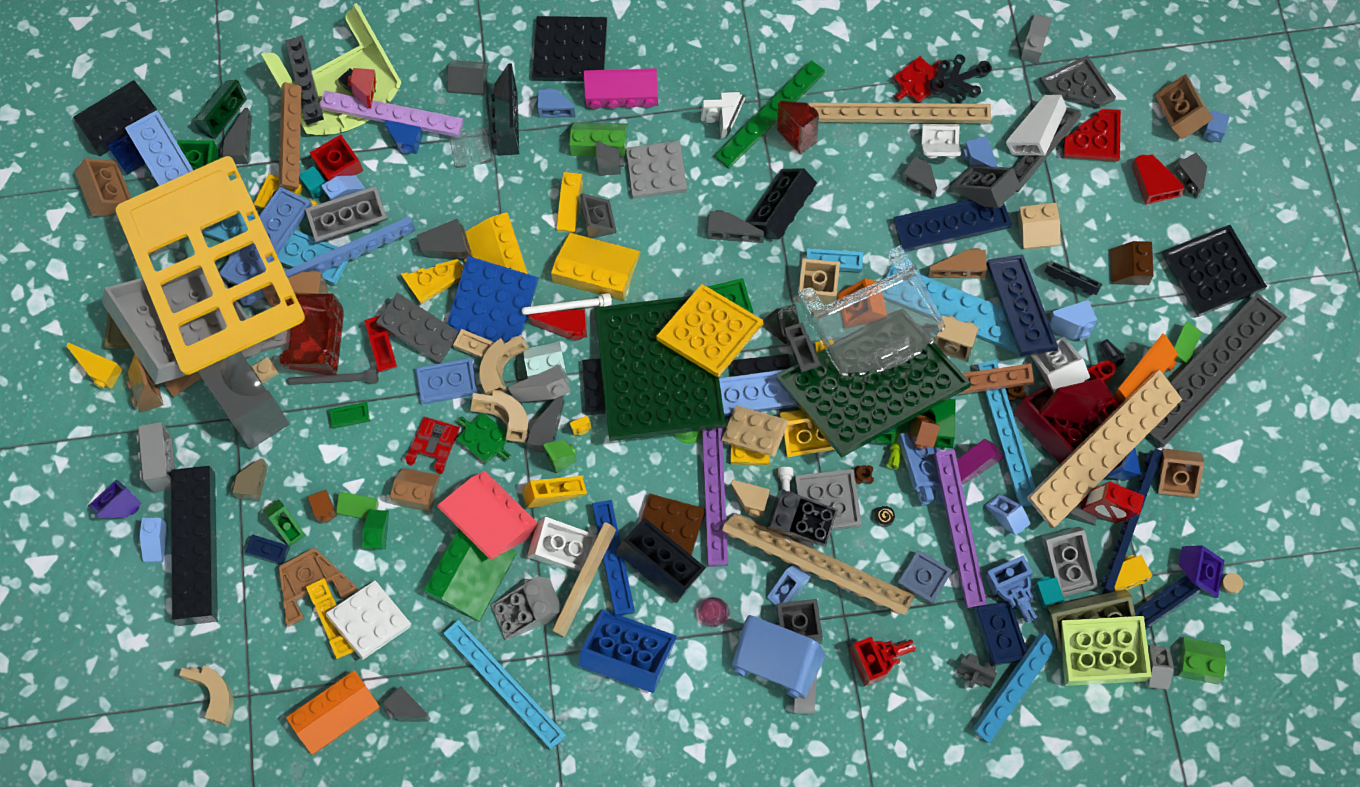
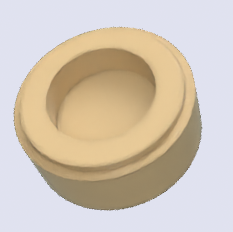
(1232, 583)

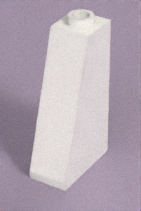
(1038, 128)

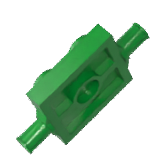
(483, 438)

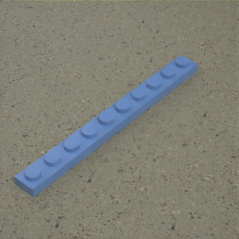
(344, 253)

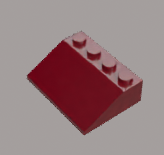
(1055, 434)

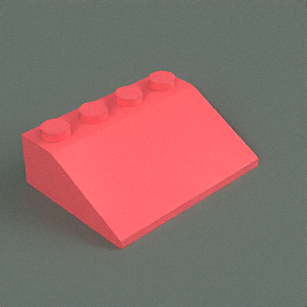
(488, 515)

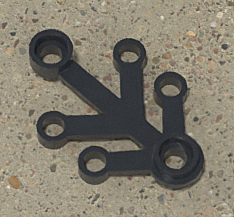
(958, 79)

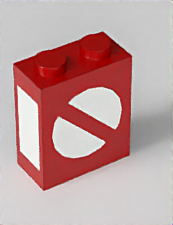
(1113, 502)

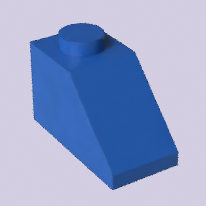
(405, 136)

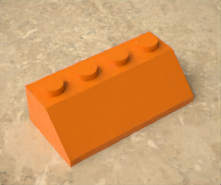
(1159, 357)
(333, 712)

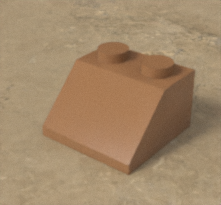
(1180, 472)
(415, 489)

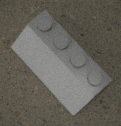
(346, 214)

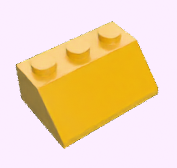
(802, 436)

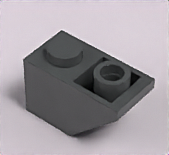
(1192, 173)

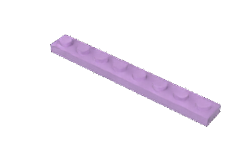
(384, 111)

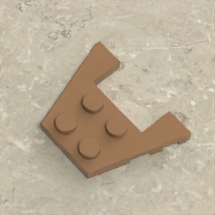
(305, 571)

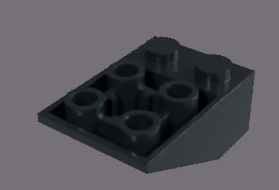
(801, 518)

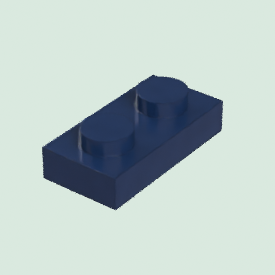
(267, 549)

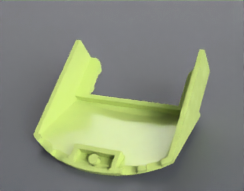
(366, 56)

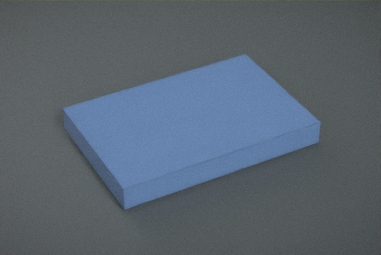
(446, 381)

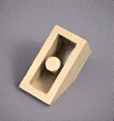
(751, 498)

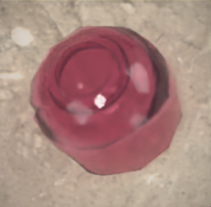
(714, 612)

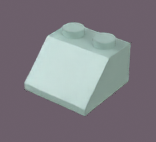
(542, 358)

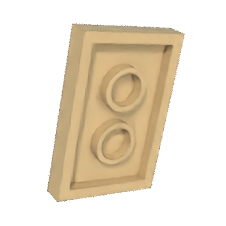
(755, 431)

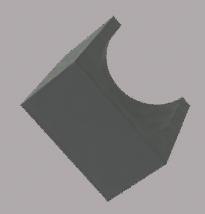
(244, 399)

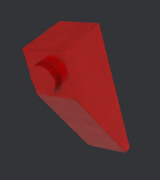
(568, 324)

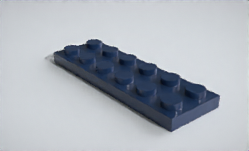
(949, 224)
(1021, 305)

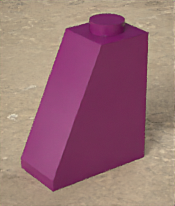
(978, 460)

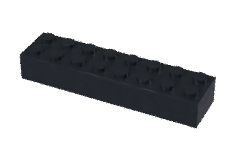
(194, 546)

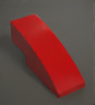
(380, 345)

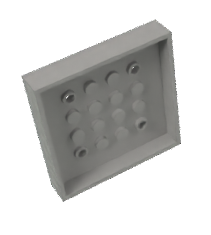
(140, 324)

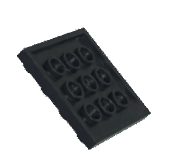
(568, 47)
(1214, 270)

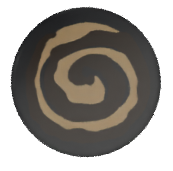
(884, 516)

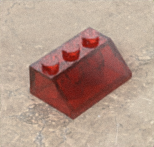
(798, 124)

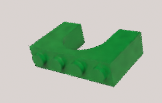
(941, 414)

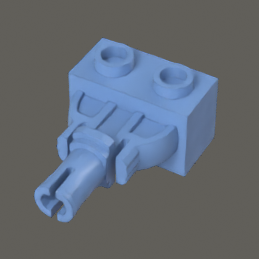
(1013, 585)

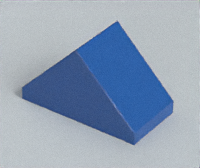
(1127, 467)

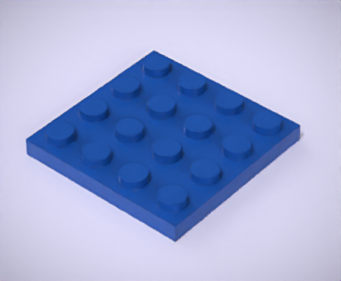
(492, 300)

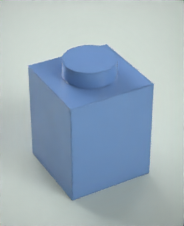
(1217, 127)

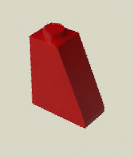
(1155, 180)

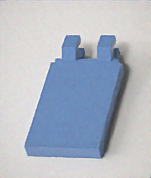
(921, 469)

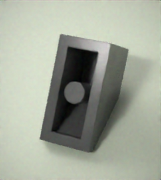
(608, 159)
(920, 177)
(404, 707)

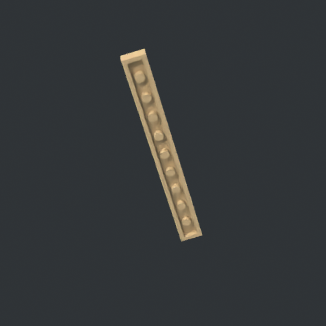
(903, 112)

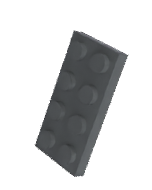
(418, 328)

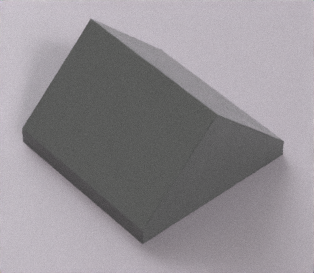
(467, 77)
(597, 216)

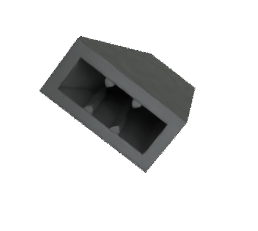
(445, 241)

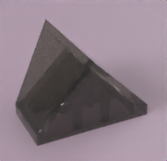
(780, 319)

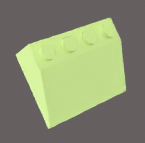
(1105, 651)

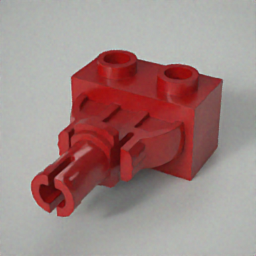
(875, 660)

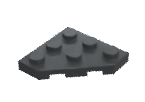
(1079, 83)

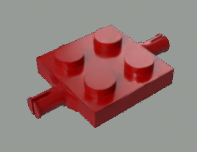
(915, 78)

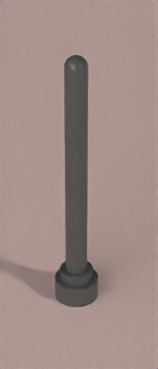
(370, 375)

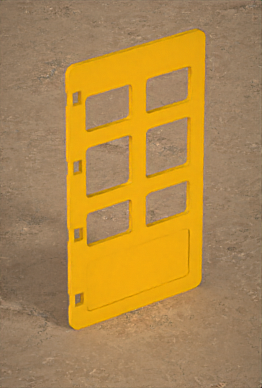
(183, 210)

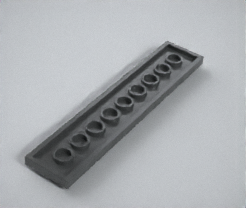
(1218, 363)

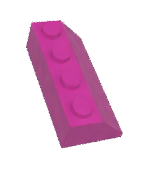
(621, 88)

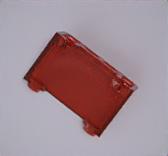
(316, 340)

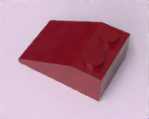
(1078, 402)

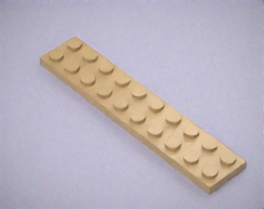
(1104, 449)
(819, 563)

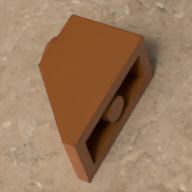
(923, 431)

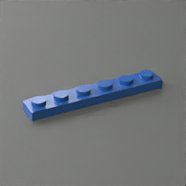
(613, 563)

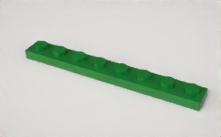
(768, 115)

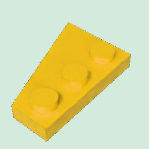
(434, 280)

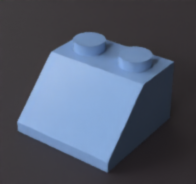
(1074, 321)

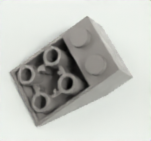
(527, 607)

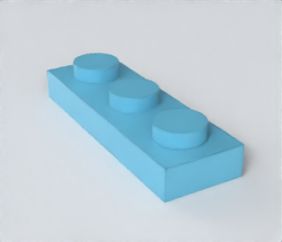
(848, 260)

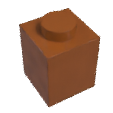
(322, 506)

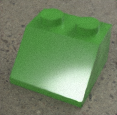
(1202, 661)

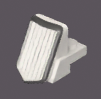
(723, 110)

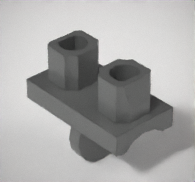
(976, 673)

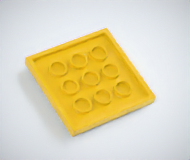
(709, 330)

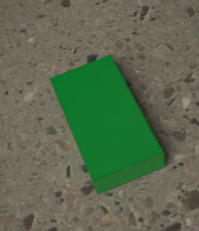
(349, 415)

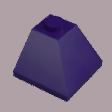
(115, 502)
(1202, 568)

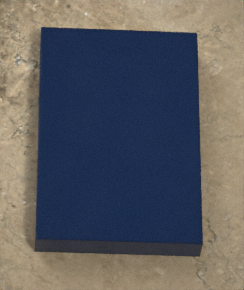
(1000, 633)

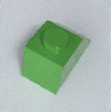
(560, 454)

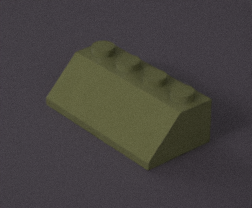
(1100, 606)

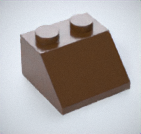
(1132, 263)

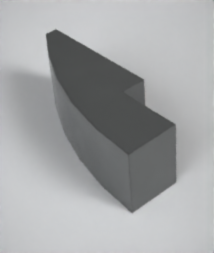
(801, 347)

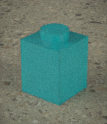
(312, 182)
(1049, 592)

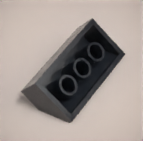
(782, 202)
(660, 560)

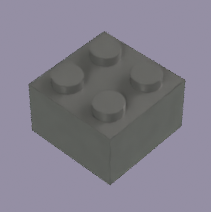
(801, 618)

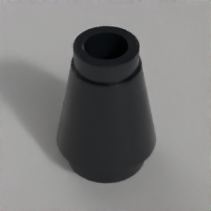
(1112, 353)

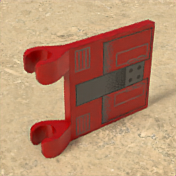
(433, 440)

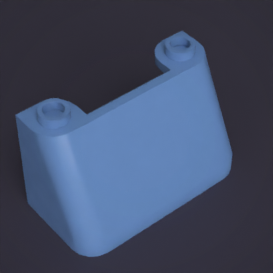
(778, 656)

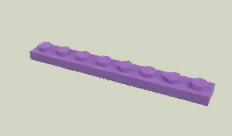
(715, 497)
(960, 529)

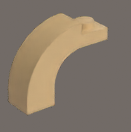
(494, 361)
(505, 408)
(221, 696)

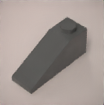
(238, 139)
(731, 228)
(546, 426)

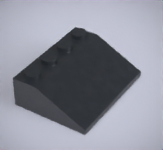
(505, 113)
(107, 118)

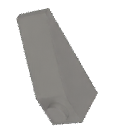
(1036, 39)
(542, 386)

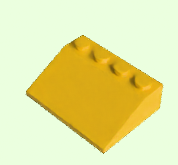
(496, 243)
(595, 266)

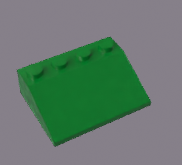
(467, 577)

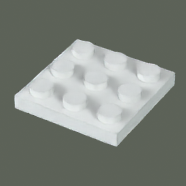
(368, 620)

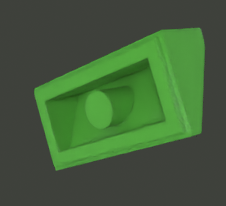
(1187, 342)
(355, 505)

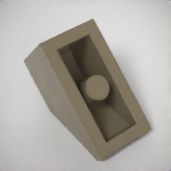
(250, 481)

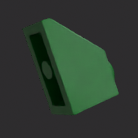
(284, 522)
(375, 530)

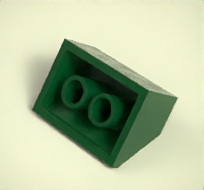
(220, 108)

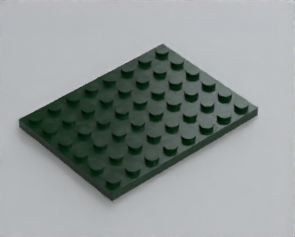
(647, 383)
(864, 407)

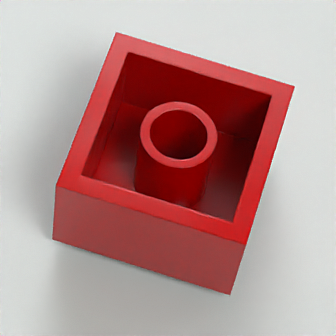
(336, 159)

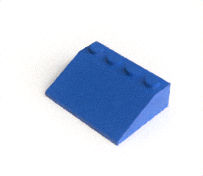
(627, 651)

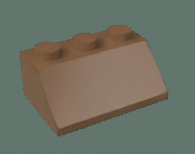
(102, 185)

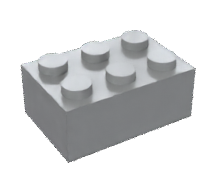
(156, 456)

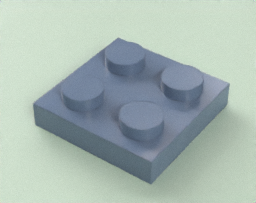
(925, 577)

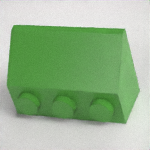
(585, 135)

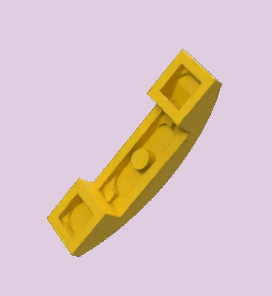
(324, 602)

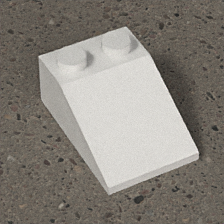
(1061, 366)
(560, 544)

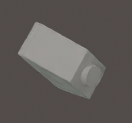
(1161, 667)

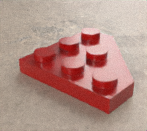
(1096, 138)

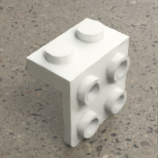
(940, 140)

